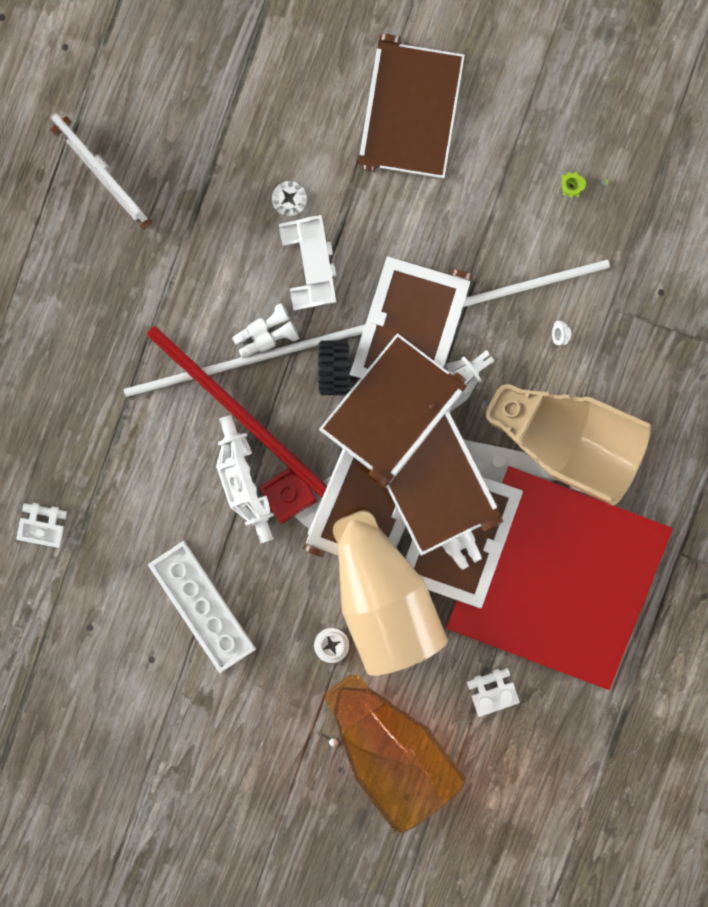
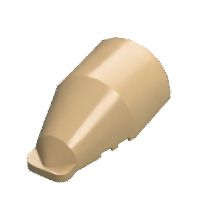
(574, 438)
(384, 599)

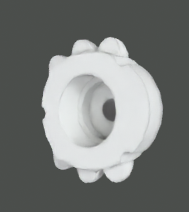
(561, 333)

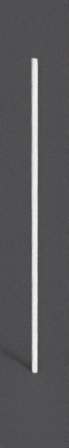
(359, 329)

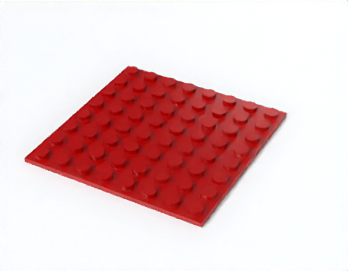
(566, 581)

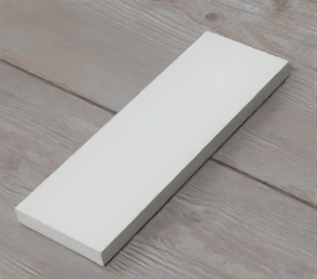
(202, 607)

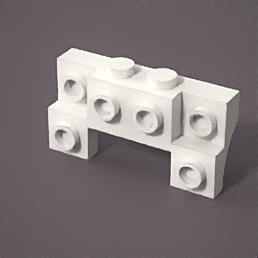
(315, 259)

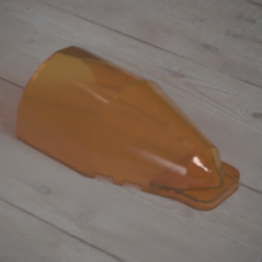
(392, 755)

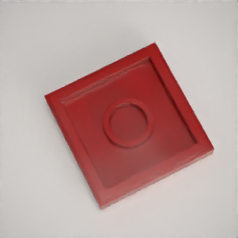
(287, 495)

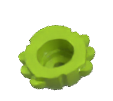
(576, 181)

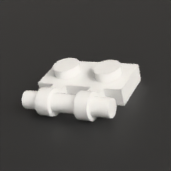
(41, 532)
(496, 698)

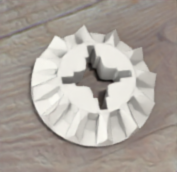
(287, 208)
(327, 654)

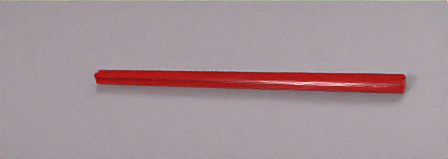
(237, 411)

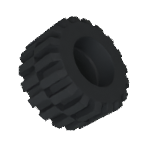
(333, 367)

